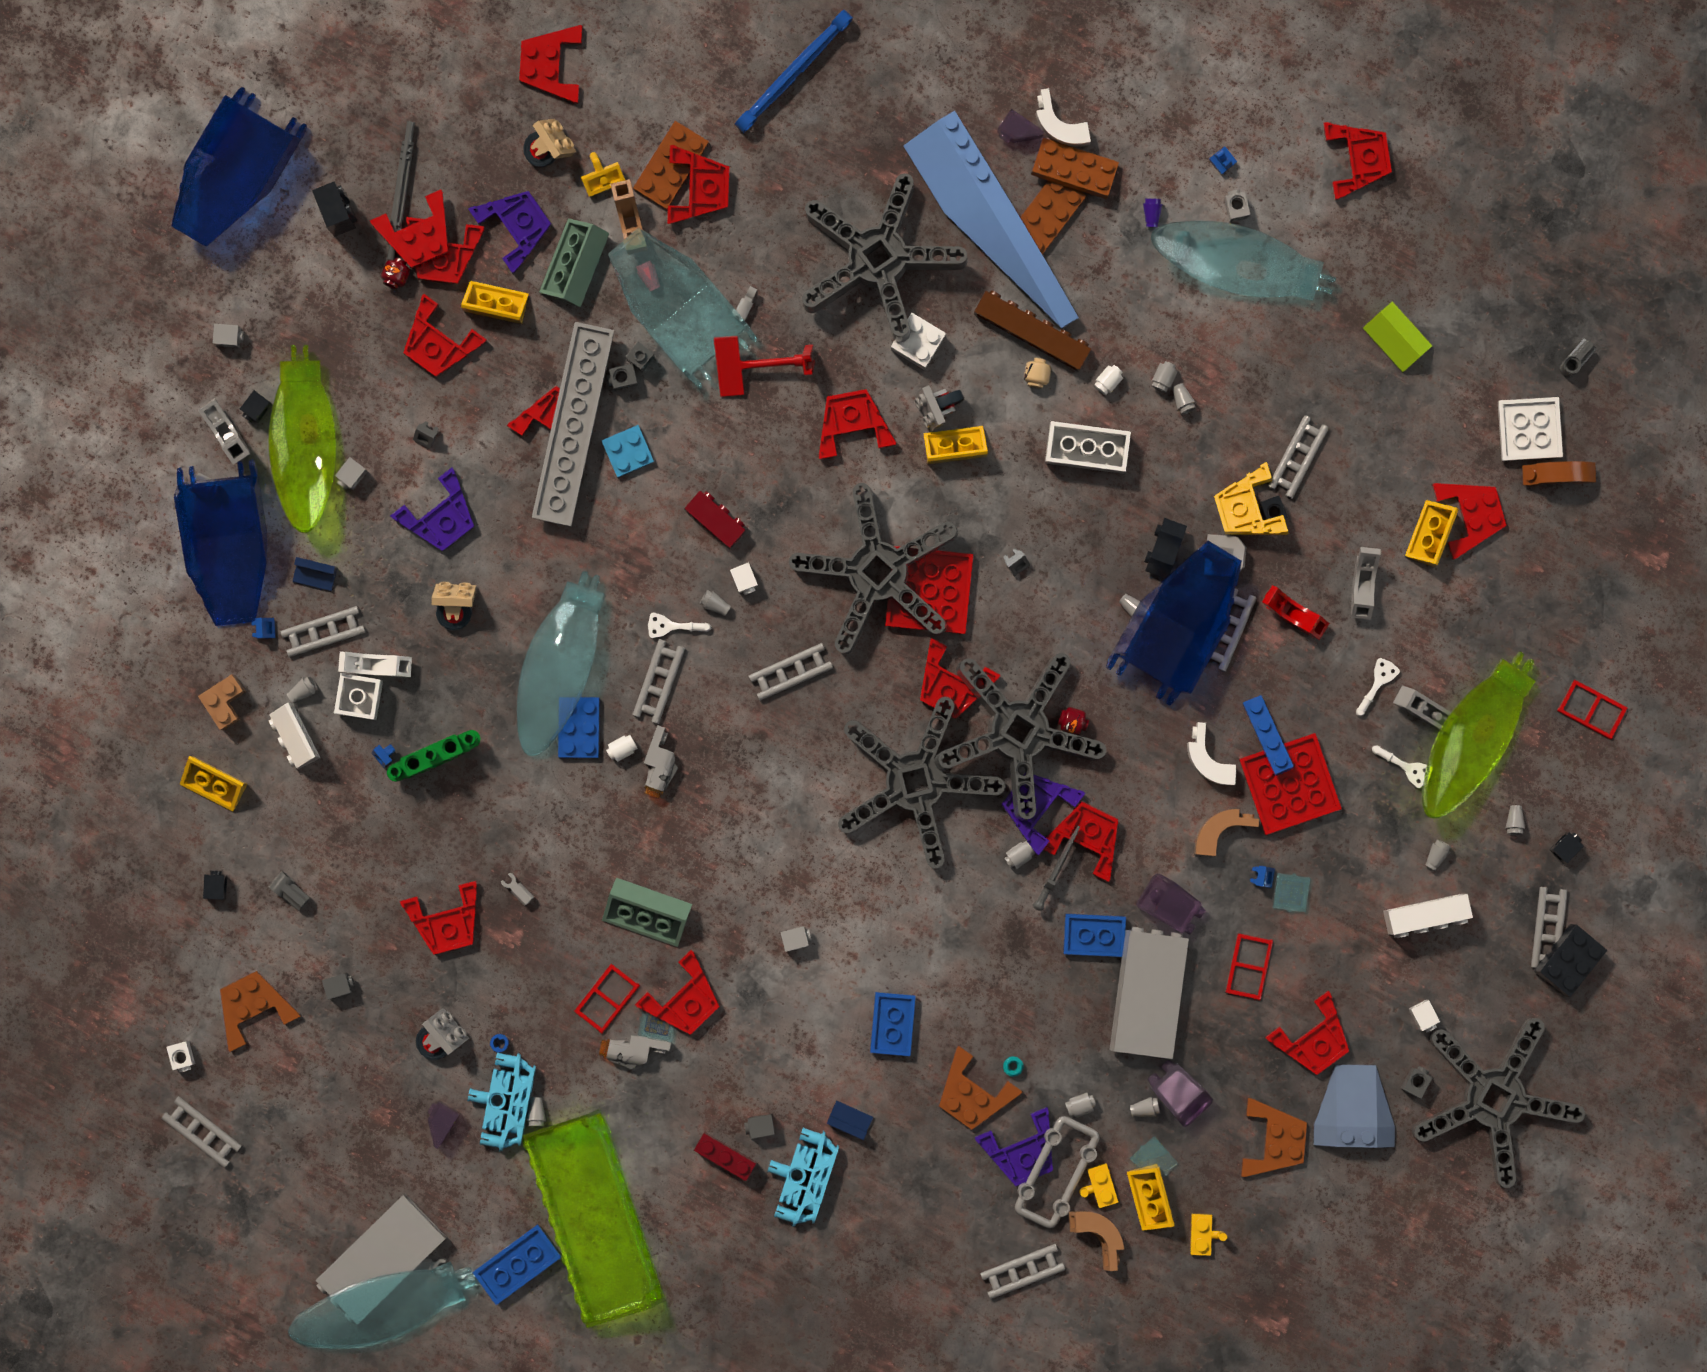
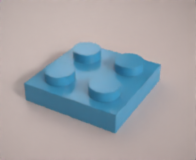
(627, 451)

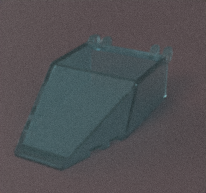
(675, 301)

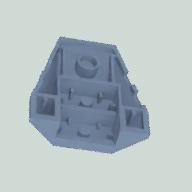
(1354, 1110)

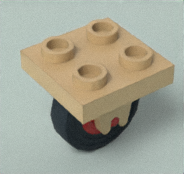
(547, 143)
(453, 604)

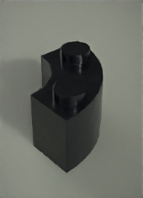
(1165, 548)

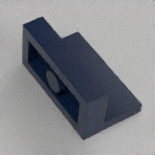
(314, 574)
(849, 1120)

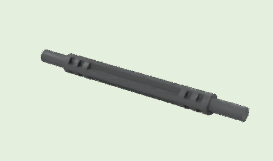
(402, 184)

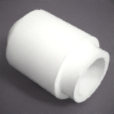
(1108, 379)
(621, 748)

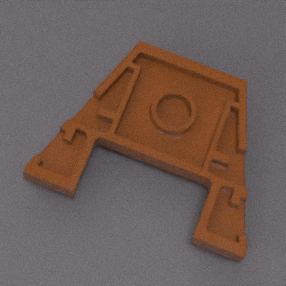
(247, 999)
(966, 1099)
(1283, 1140)

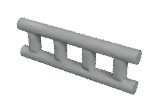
(1296, 444)
(312, 625)
(1240, 625)
(797, 661)
(655, 669)
(1541, 917)
(189, 1132)
(1016, 1282)

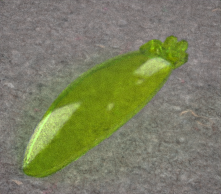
(302, 442)
(1474, 737)

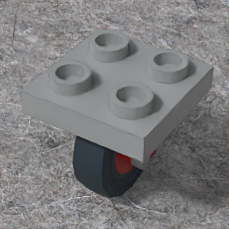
(932, 407)
(440, 1036)

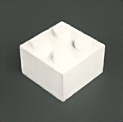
(922, 343)
(358, 696)

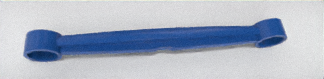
(798, 66)

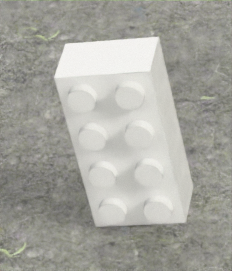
(1087, 447)
(1427, 914)

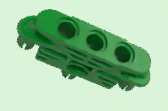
(433, 755)

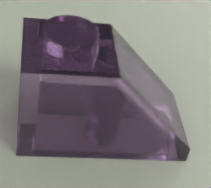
(1018, 129)
(441, 1121)

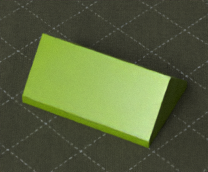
(1397, 337)

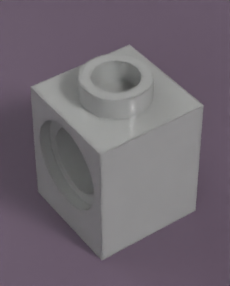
(1234, 214)
(227, 335)
(350, 474)
(795, 938)

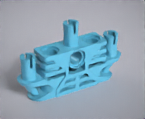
(518, 1104)
(818, 1180)

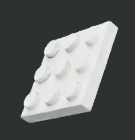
(1530, 429)

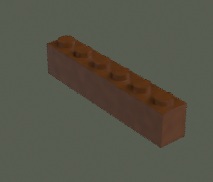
(1032, 331)

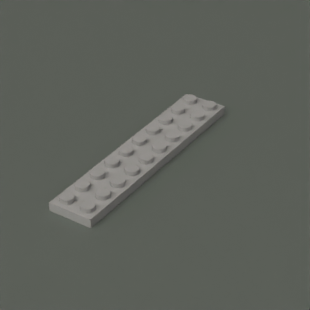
(573, 424)

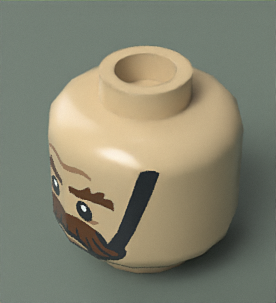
(1037, 373)

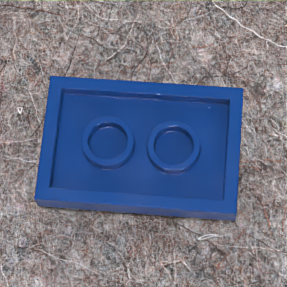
(581, 732)
(1094, 935)
(892, 1024)

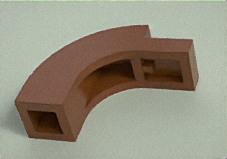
(1559, 472)

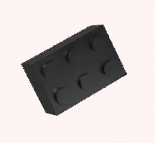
(335, 208)
(1570, 960)

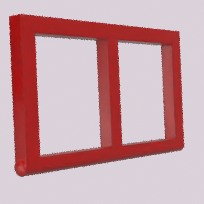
(1592, 709)
(1234, 963)
(595, 989)

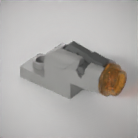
(662, 765)
(634, 1052)

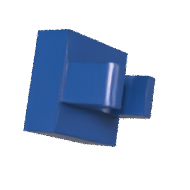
(1222, 160)
(264, 628)
(383, 755)
(1264, 877)

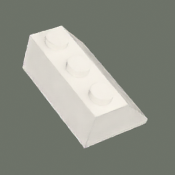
(293, 736)

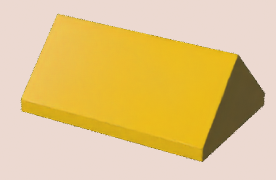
(495, 302)
(955, 445)
(1431, 533)
(212, 783)
(1150, 1198)

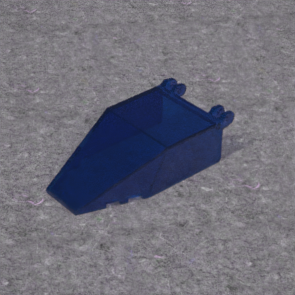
(231, 168)
(224, 542)
(1181, 621)

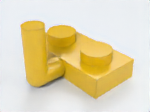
(602, 177)
(1101, 1186)
(1202, 1234)

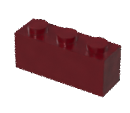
(715, 518)
(725, 1156)

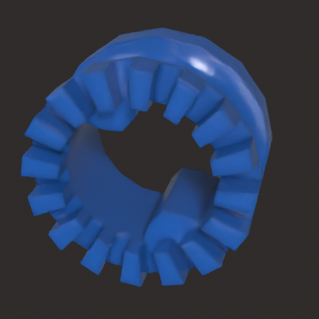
(500, 1036)

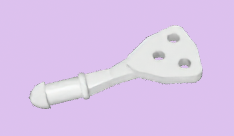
(669, 626)
(1378, 681)
(1407, 767)

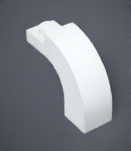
(1069, 134)
(375, 664)
(1205, 766)

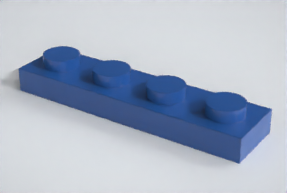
(1268, 735)

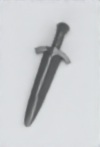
(1049, 884)

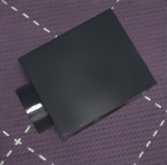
(255, 407)
(1272, 502)
(1567, 847)
(215, 885)

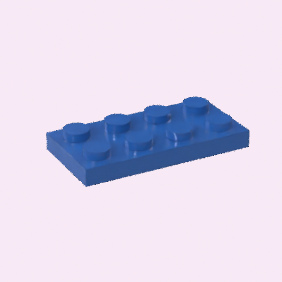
(517, 1264)

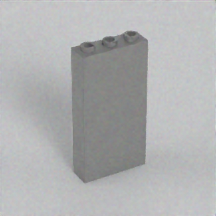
(1149, 993)
(389, 1246)

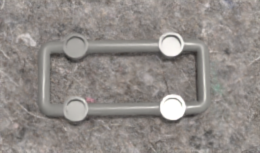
(1053, 1137)

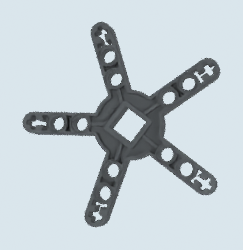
(865, 242)
(893, 585)
(1031, 714)
(920, 800)
(1512, 1107)

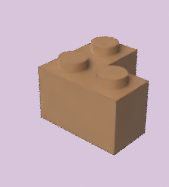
(218, 700)

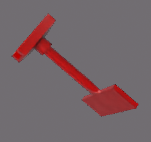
(730, 364)

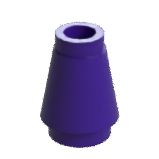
(1152, 211)

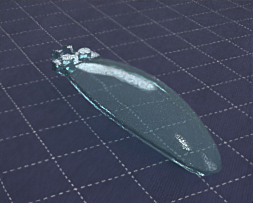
(1239, 259)
(558, 665)
(379, 1308)

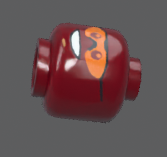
(395, 273)
(1073, 721)

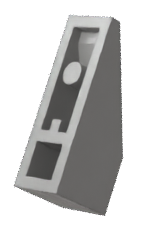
(1421, 707)

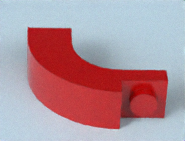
(1294, 613)

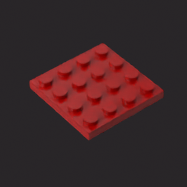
(943, 584)
(1295, 794)

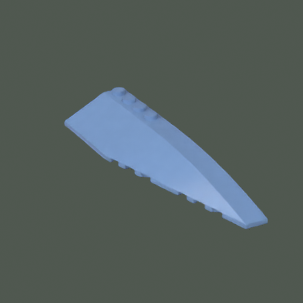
(983, 211)

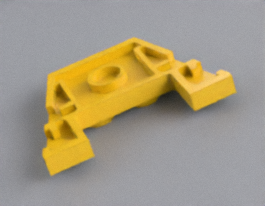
(1240, 509)

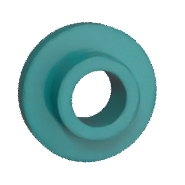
(1017, 1071)

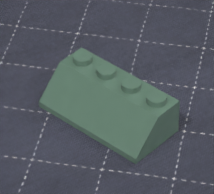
(574, 262)
(646, 912)

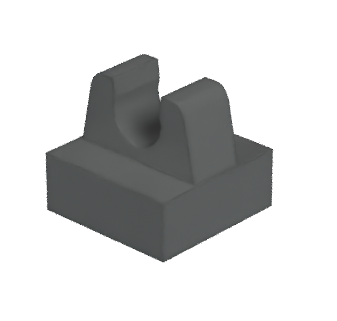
(425, 435)
(1017, 562)

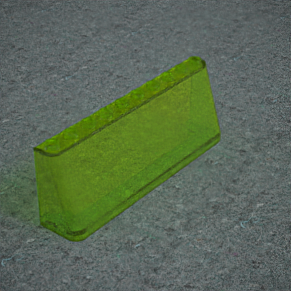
(593, 1218)

